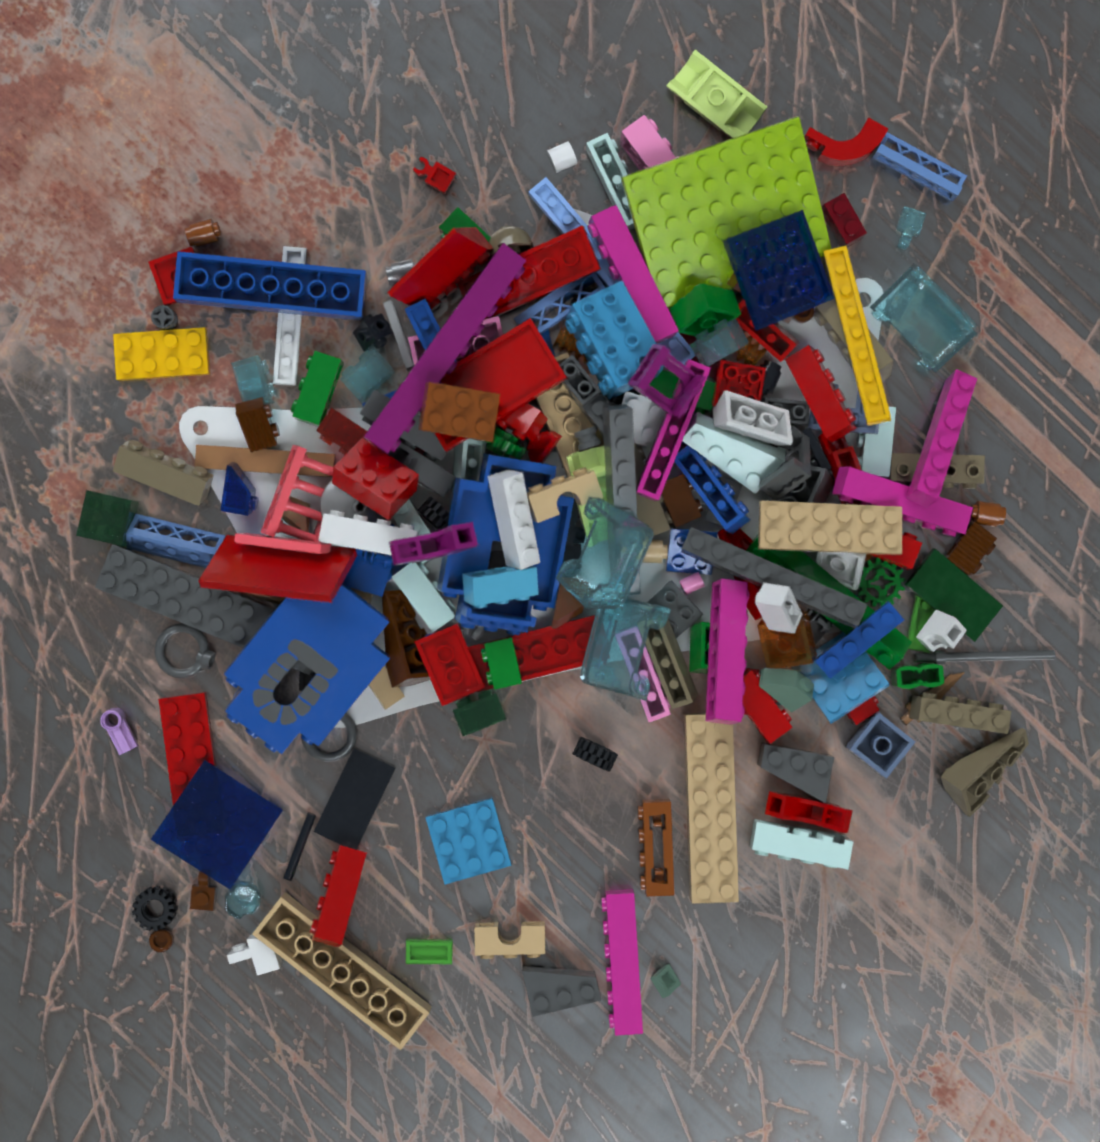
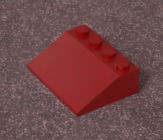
(443, 268)

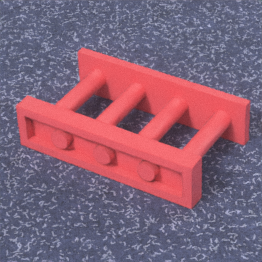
(282, 502)

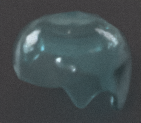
(242, 899)

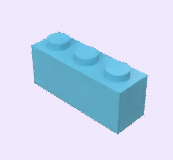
(499, 585)

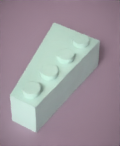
(738, 455)
(801, 843)

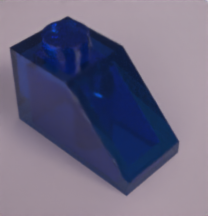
(238, 492)

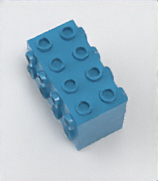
(610, 337)

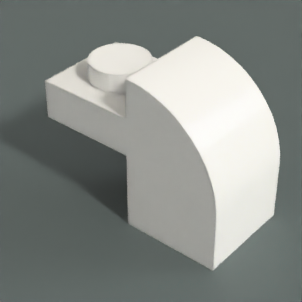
(263, 957)

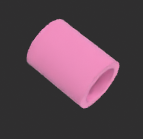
(692, 583)

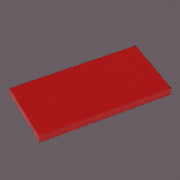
(512, 365)
(278, 571)

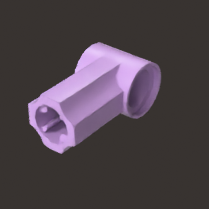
(121, 733)

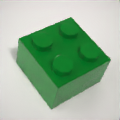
(704, 308)

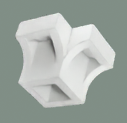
(941, 631)

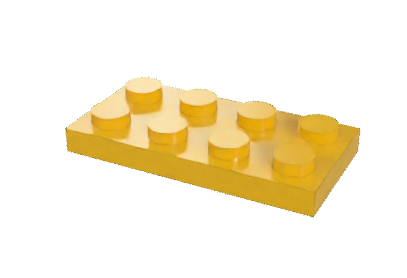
(161, 354)

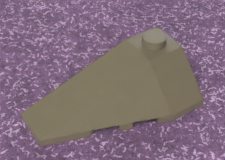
(975, 774)

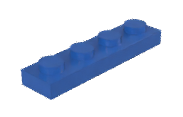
(859, 639)

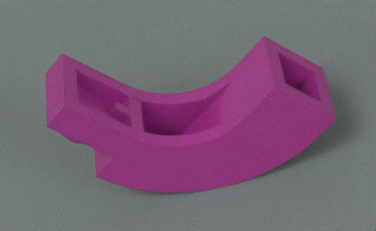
(433, 545)

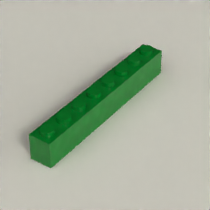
(887, 650)

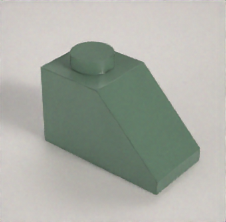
(787, 687)

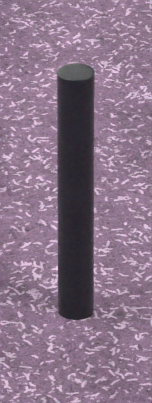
(299, 847)

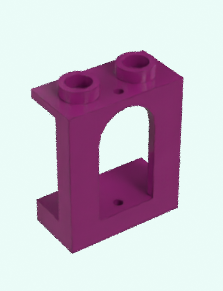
(691, 382)

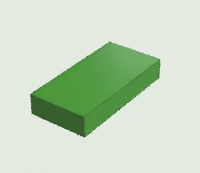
(429, 951)

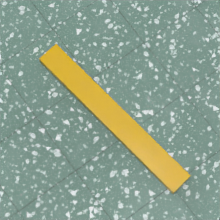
(857, 336)

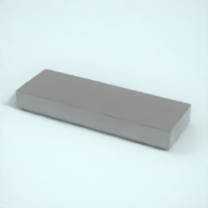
(399, 334)

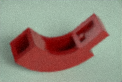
(850, 151)
(808, 811)

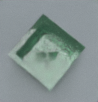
(106, 518)
(479, 713)

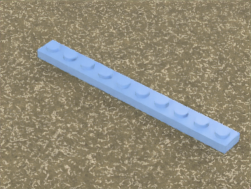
(567, 219)

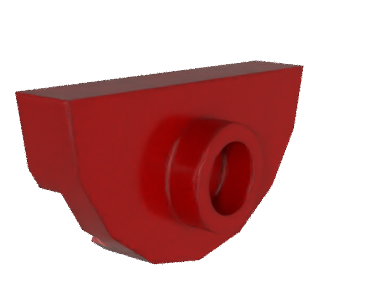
(542, 446)

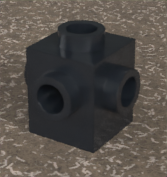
(373, 332)

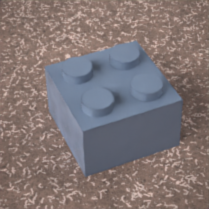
(880, 744)

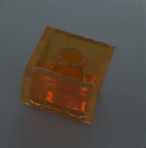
(788, 649)

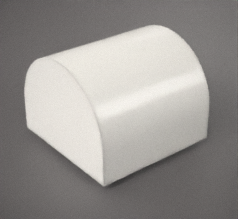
(562, 157)

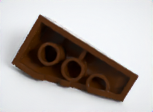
(400, 634)

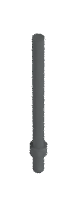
(941, 657)

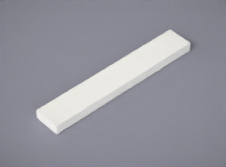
(288, 332)

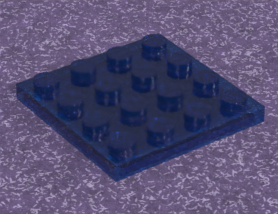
(778, 270)
(216, 824)

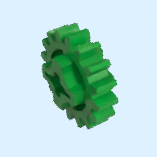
(505, 444)
(880, 591)

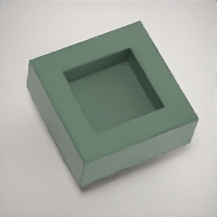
(665, 980)

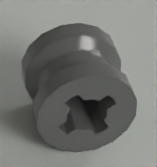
(161, 314)
(587, 438)

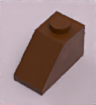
(566, 607)

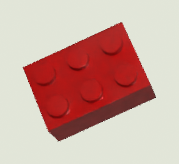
(375, 478)

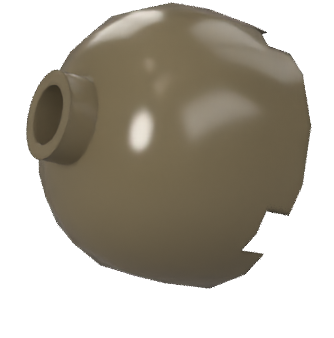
(513, 237)

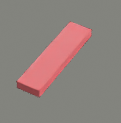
(283, 543)

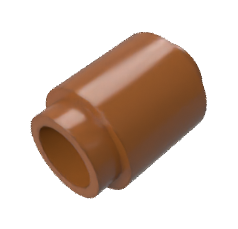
(203, 233)
(988, 513)

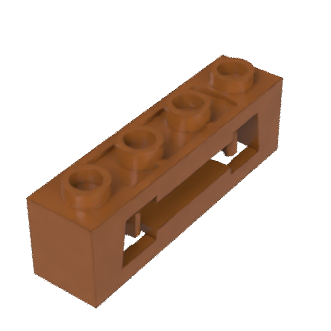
(656, 886)

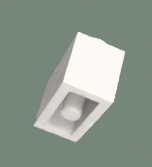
(778, 608)

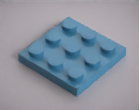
(847, 688)
(468, 841)

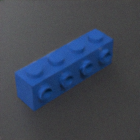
(712, 490)

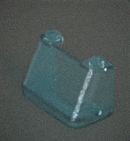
(925, 317)
(609, 557)
(618, 646)

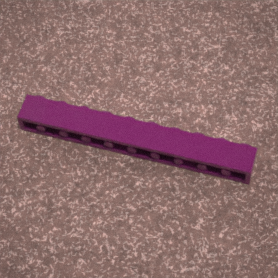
(445, 348)

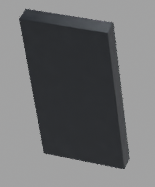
(354, 799)

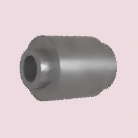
(398, 270)

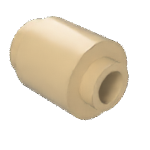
(656, 552)

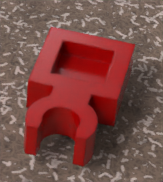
(438, 176)

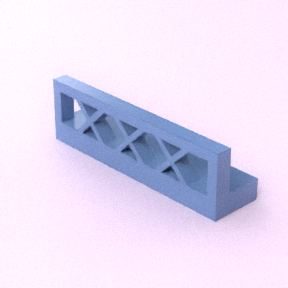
(917, 171)
(556, 300)
(172, 545)

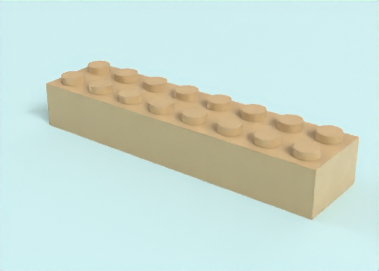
(710, 810)
(343, 973)

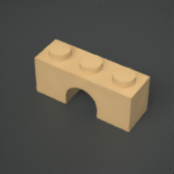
(544, 499)
(490, 943)

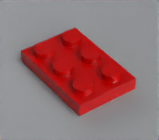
(449, 664)

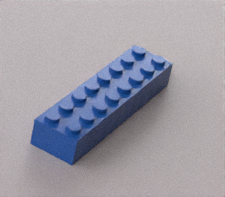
(270, 286)

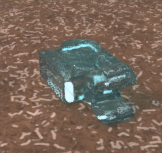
(910, 225)

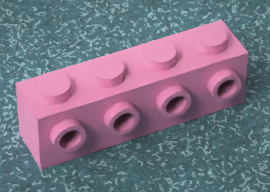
(656, 704)

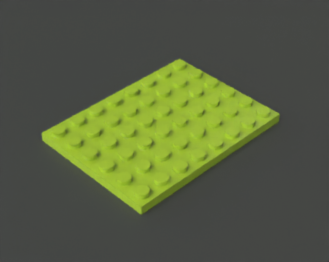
(714, 194)

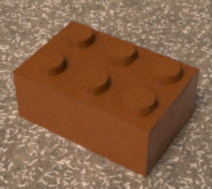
(459, 411)

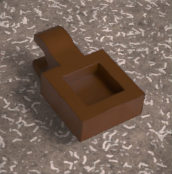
(203, 894)

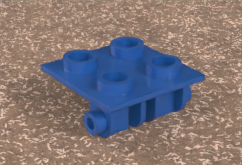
(681, 562)
(369, 572)

